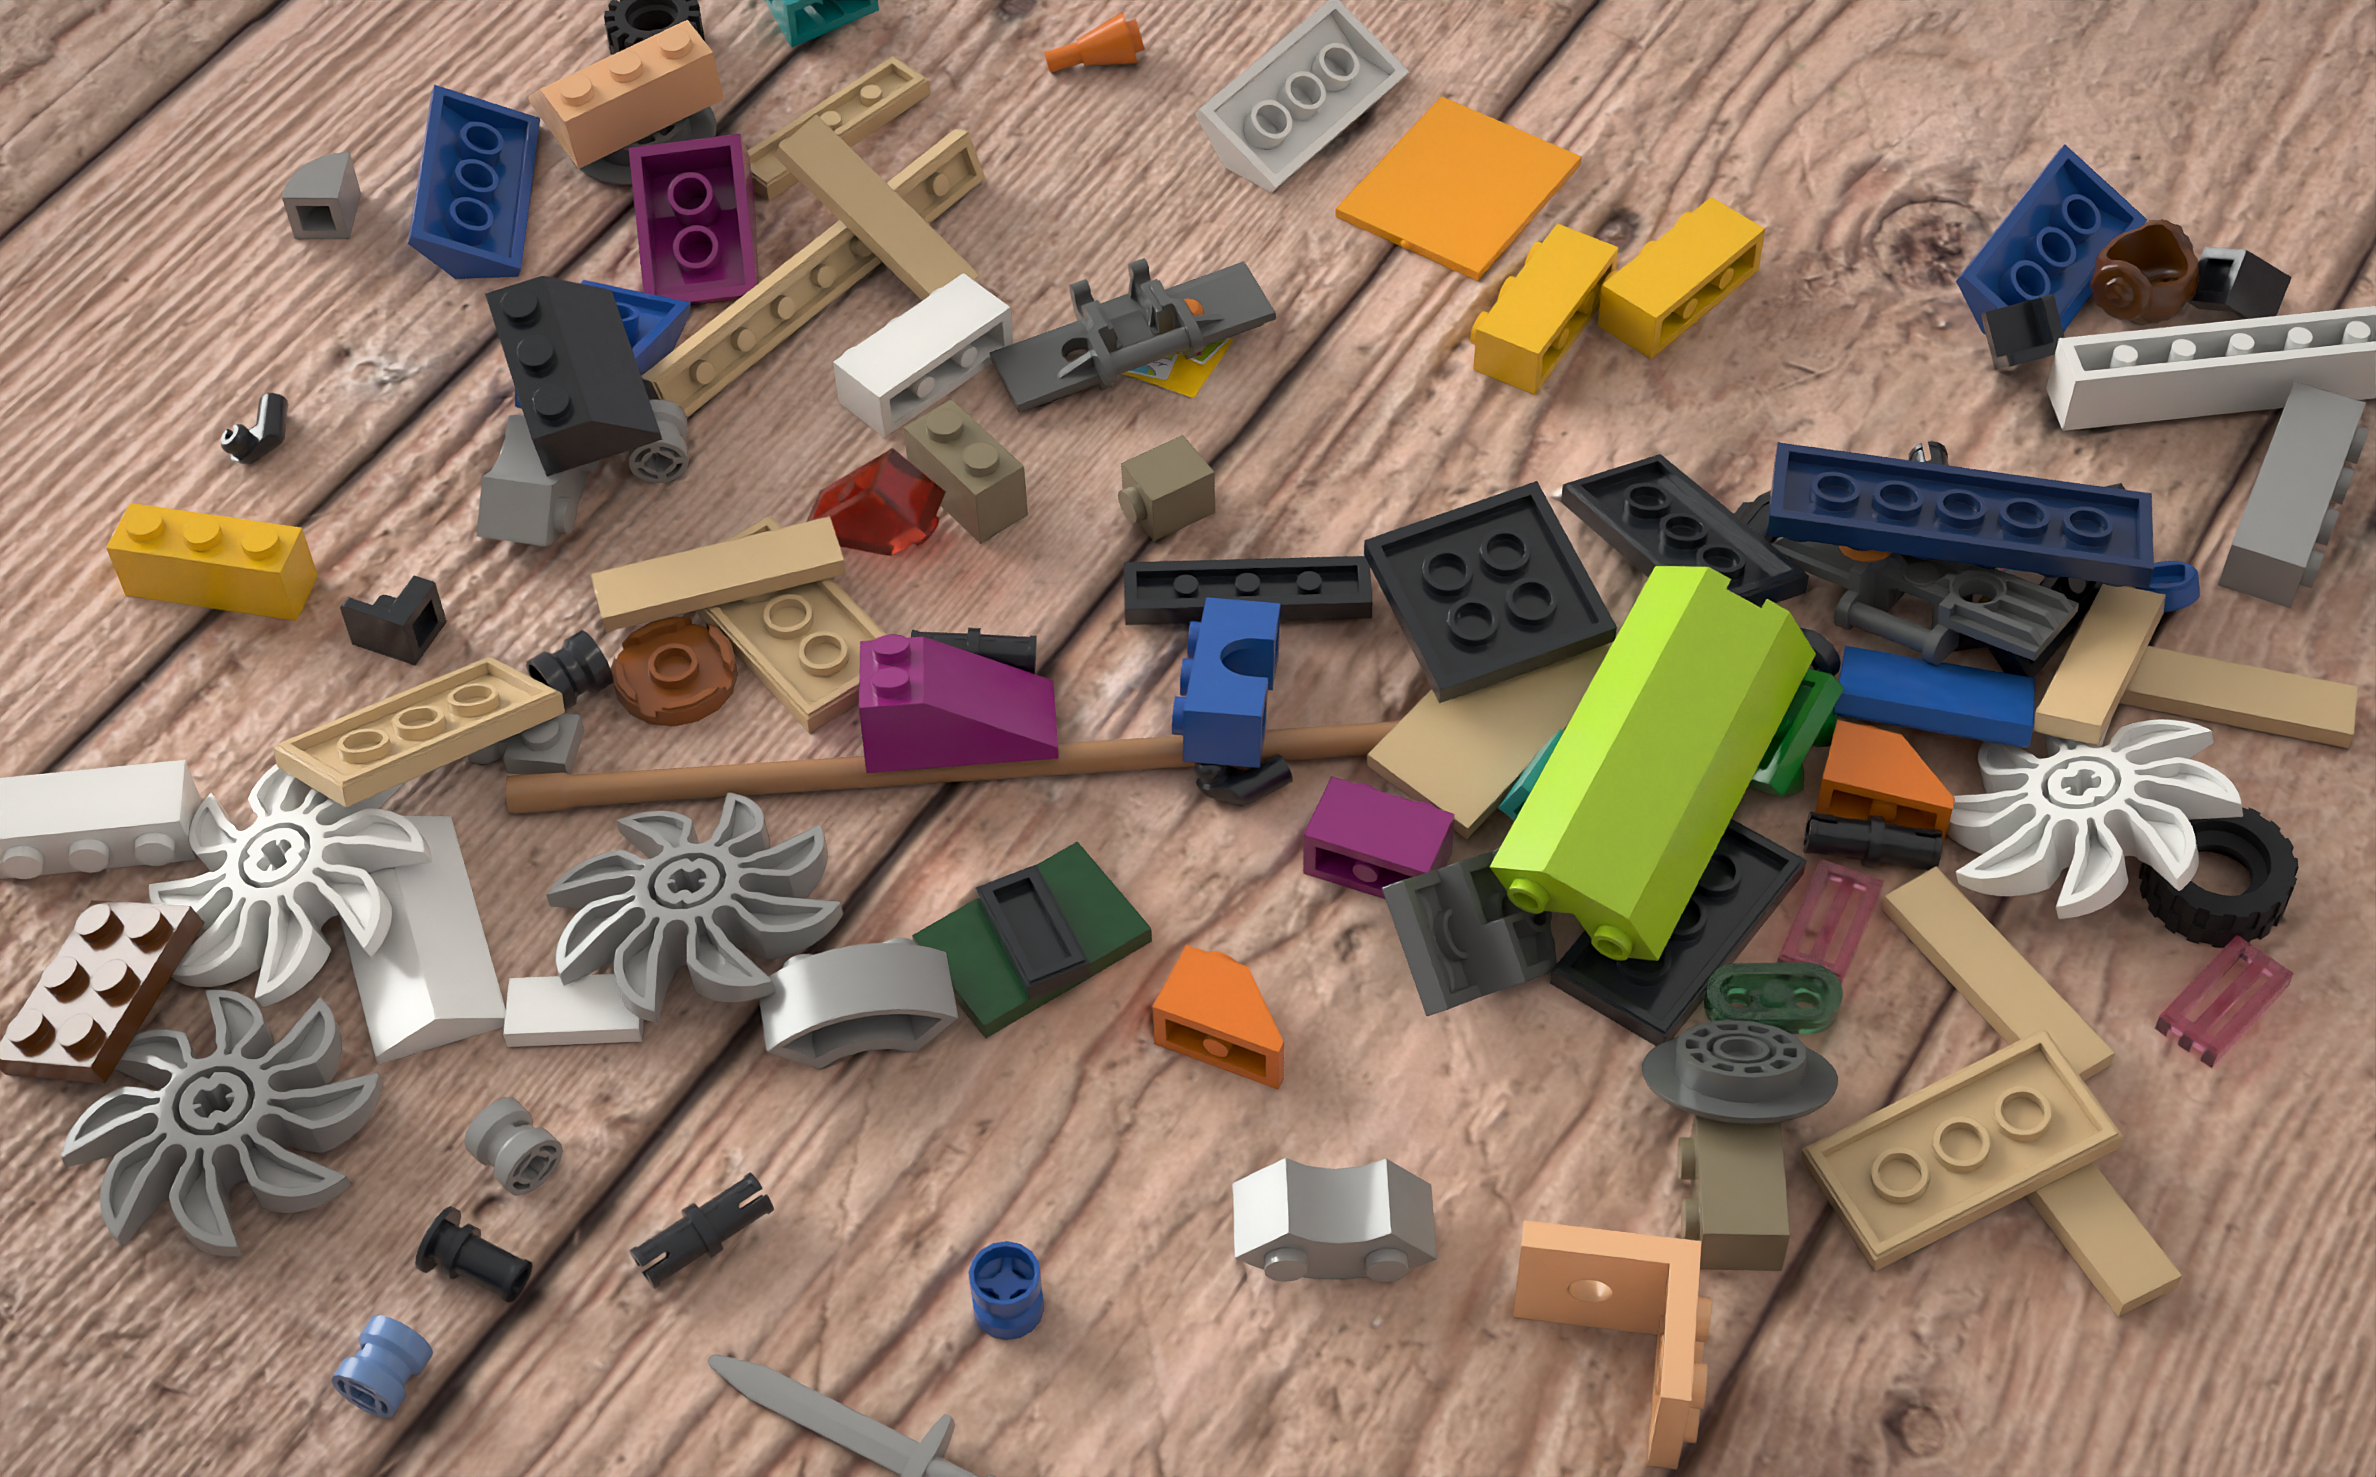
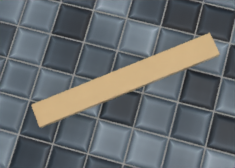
(804, 284)

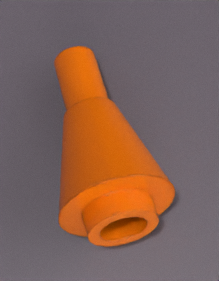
(1105, 45)

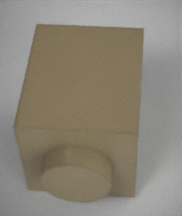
(1167, 488)

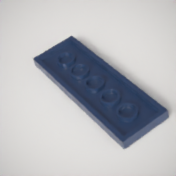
(1962, 515)

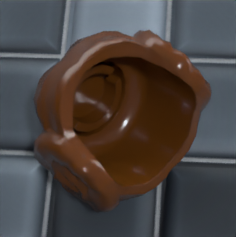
(2146, 273)

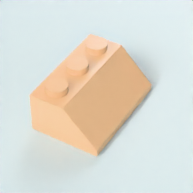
(630, 94)

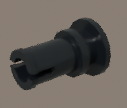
(468, 1255)

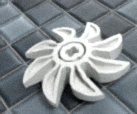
(2089, 812)
(284, 881)

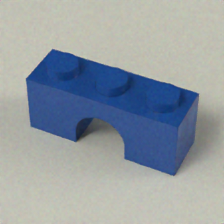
(1227, 682)

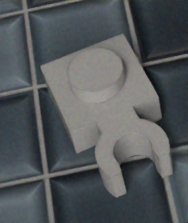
(538, 750)

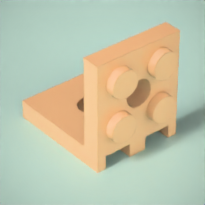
(1632, 1287)

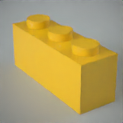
(1680, 277)
(1542, 309)
(212, 561)

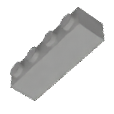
(2292, 496)

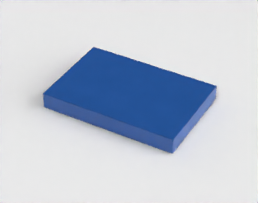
(1936, 697)

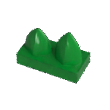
(1806, 723)

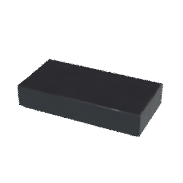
(1033, 932)

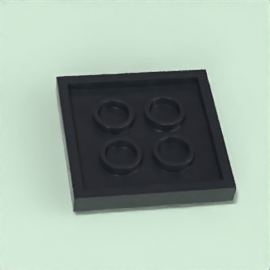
(1489, 591)

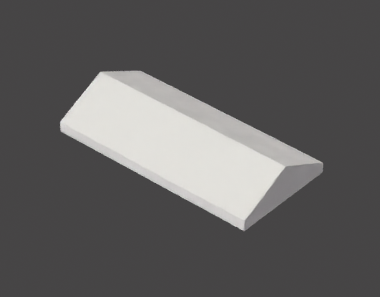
(1299, 96)
(434, 968)

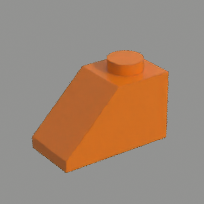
(1881, 776)
(1219, 1017)

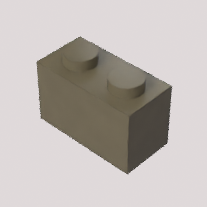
(979, 475)
(1735, 1194)

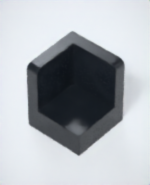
(2239, 283)
(2023, 331)
(399, 625)

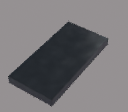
(1667, 519)
(1727, 909)

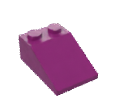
(695, 219)
(949, 707)

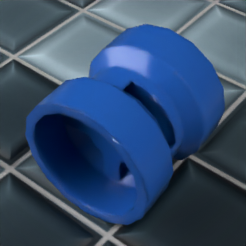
(995, 1278)

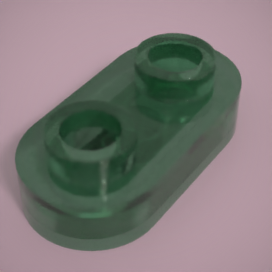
(1772, 995)

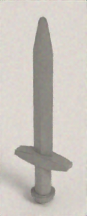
(843, 1423)

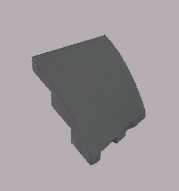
(1467, 934)

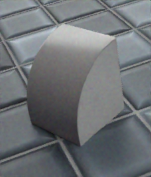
(323, 198)

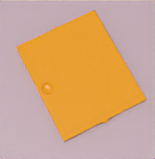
(1458, 187)

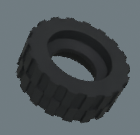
(2218, 917)

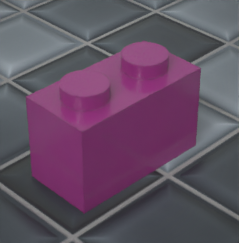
(1374, 838)

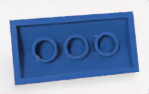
(474, 186)
(2049, 241)

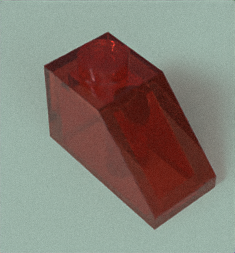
(881, 506)

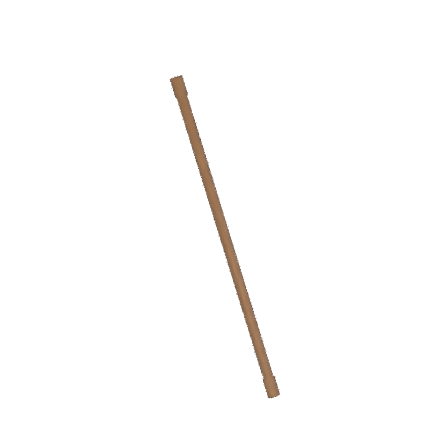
(563, 791)

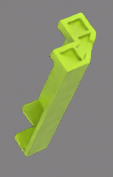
(1655, 761)

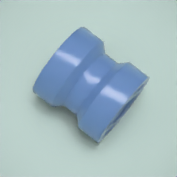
(380, 1370)

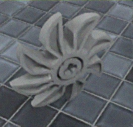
(693, 906)
(223, 1123)

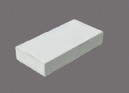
(581, 1012)

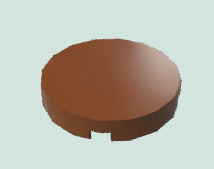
(674, 672)

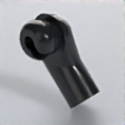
(269, 432)
(1240, 785)

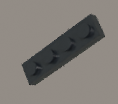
(1304, 586)

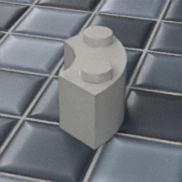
(520, 499)
(858, 1001)
(1334, 1221)

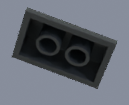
(572, 371)

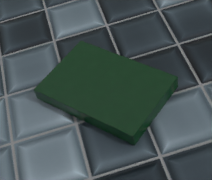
(980, 971)

